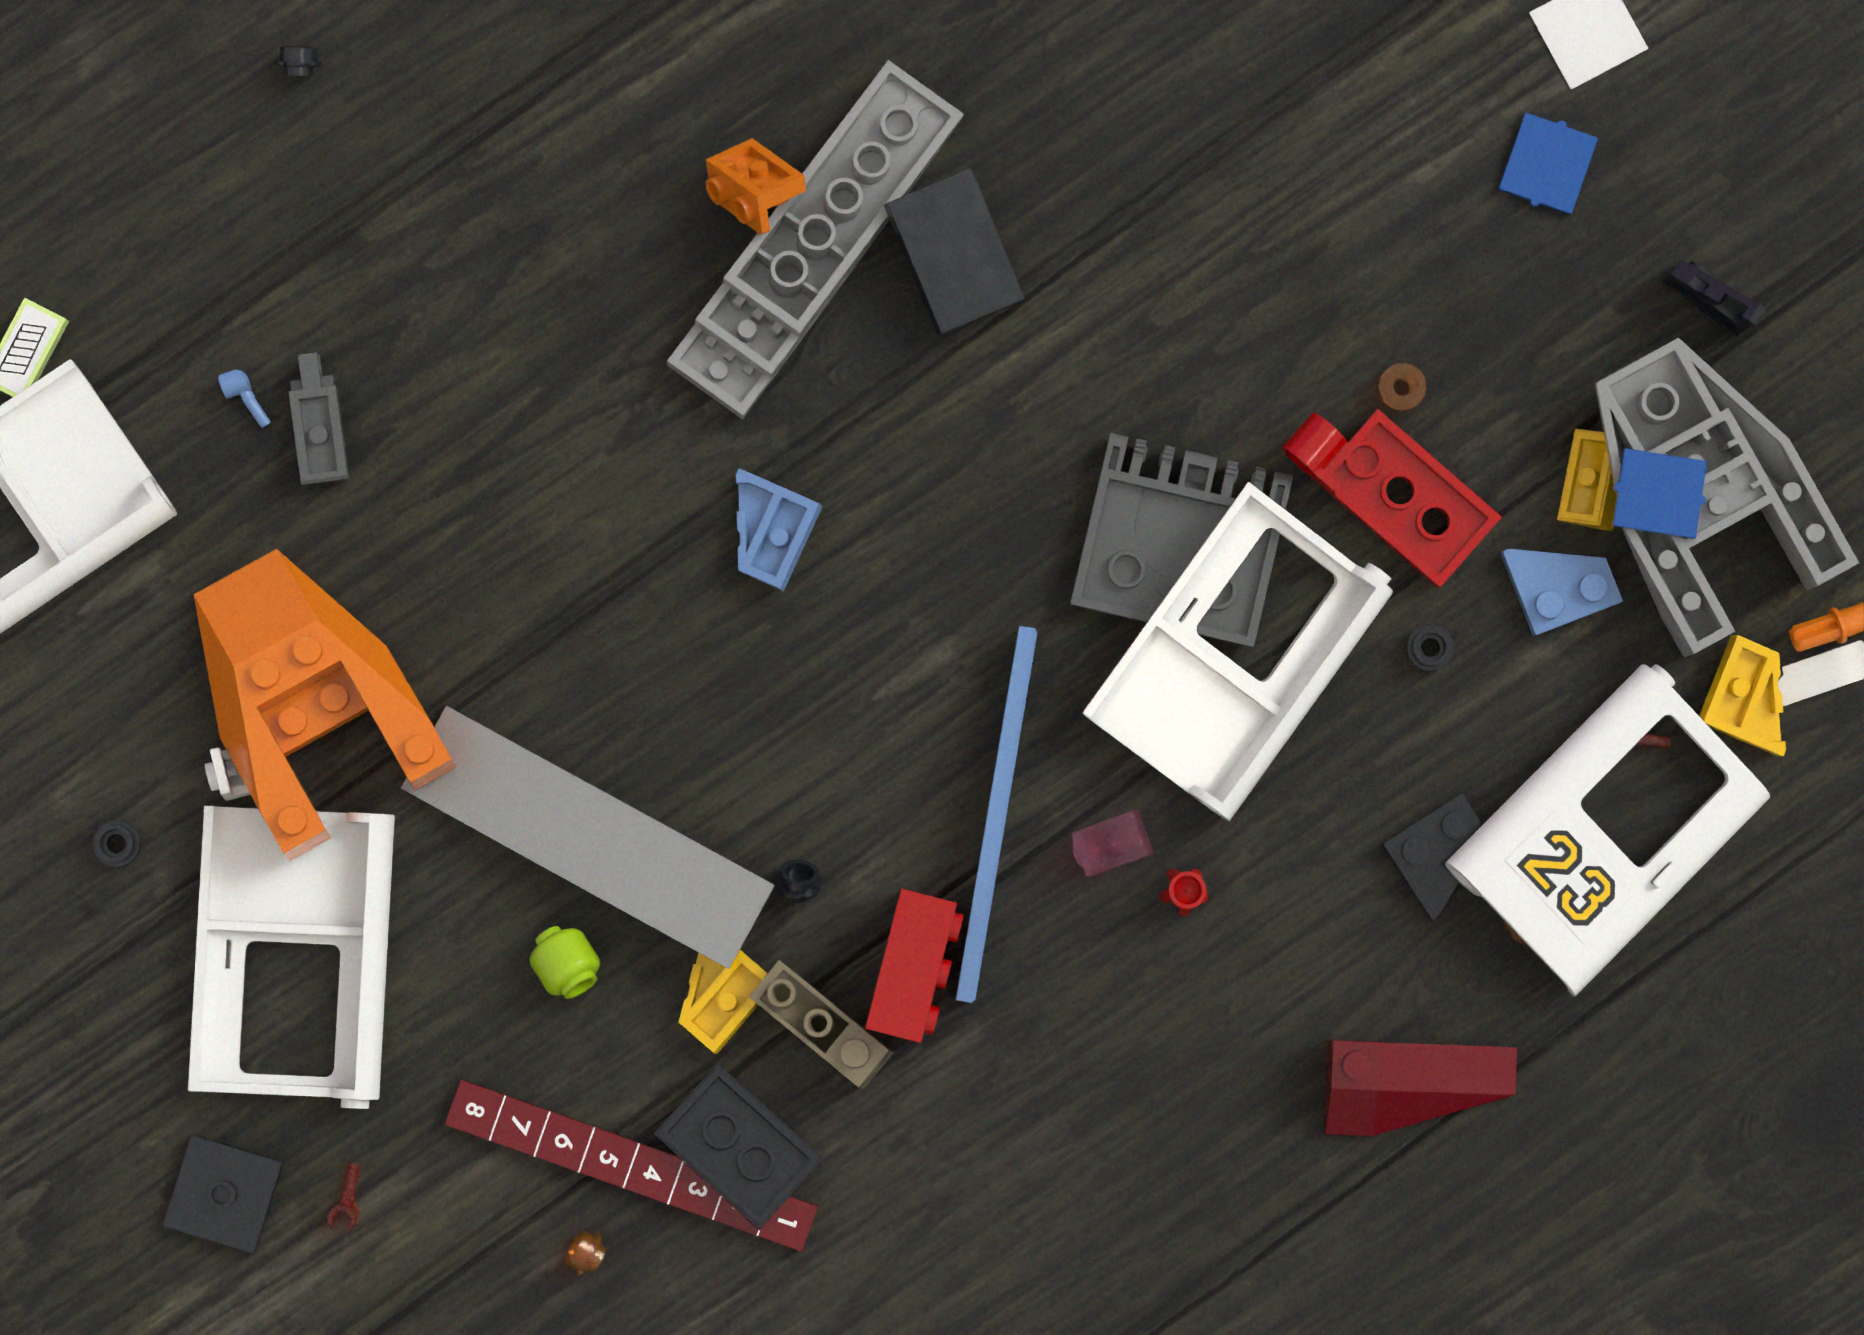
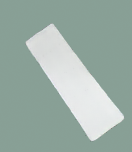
(1822, 673)

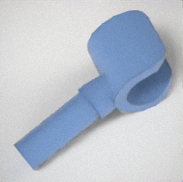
(237, 383)

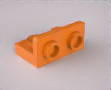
(751, 181)

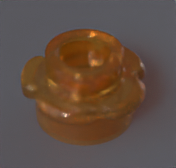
(585, 1252)

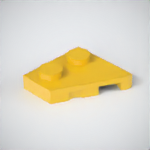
(1746, 696)
(720, 999)

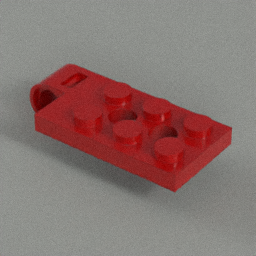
(1358, 479)

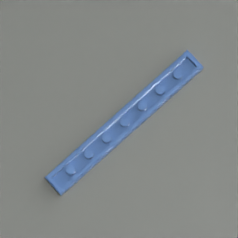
(996, 814)

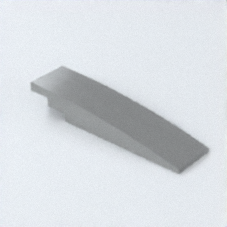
(814, 240)
(595, 840)

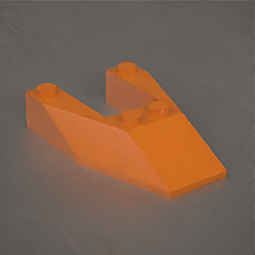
(288, 672)

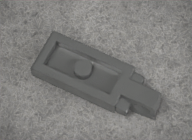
(317, 424)

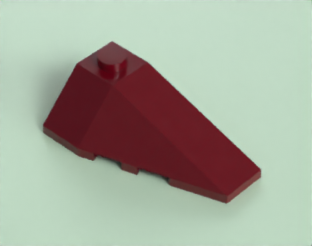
(1399, 1084)

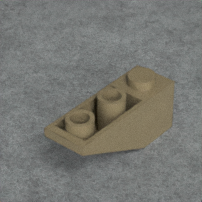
(821, 1025)

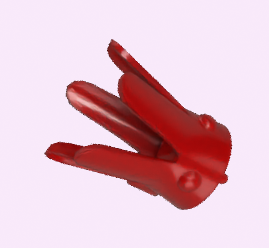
(1185, 890)

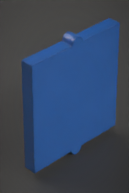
(1548, 163)
(1659, 493)

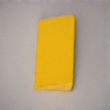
(1588, 483)

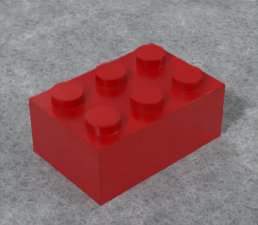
(914, 966)

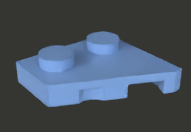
(771, 528)
(1559, 586)

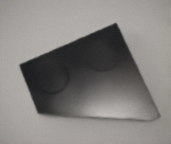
(1713, 298)

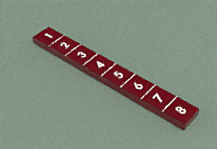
(612, 1160)

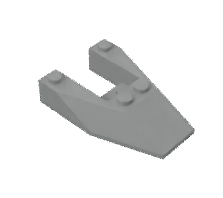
(1687, 410)

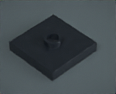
(223, 1193)

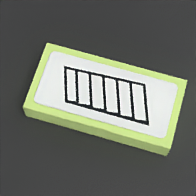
(28, 346)

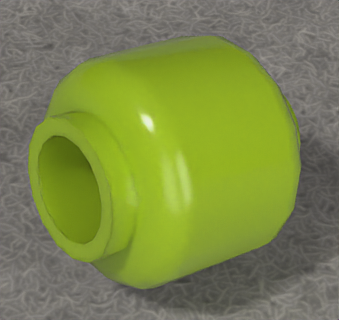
(564, 962)

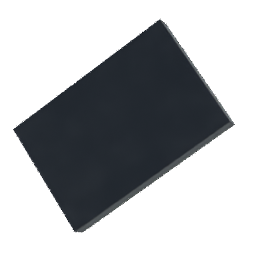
(953, 251)
(738, 1147)

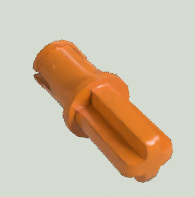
(1834, 626)

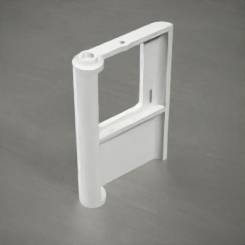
(71, 486)
(322, 897)

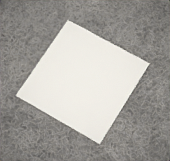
(1587, 36)

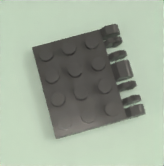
(1150, 531)

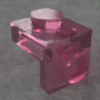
(1111, 843)

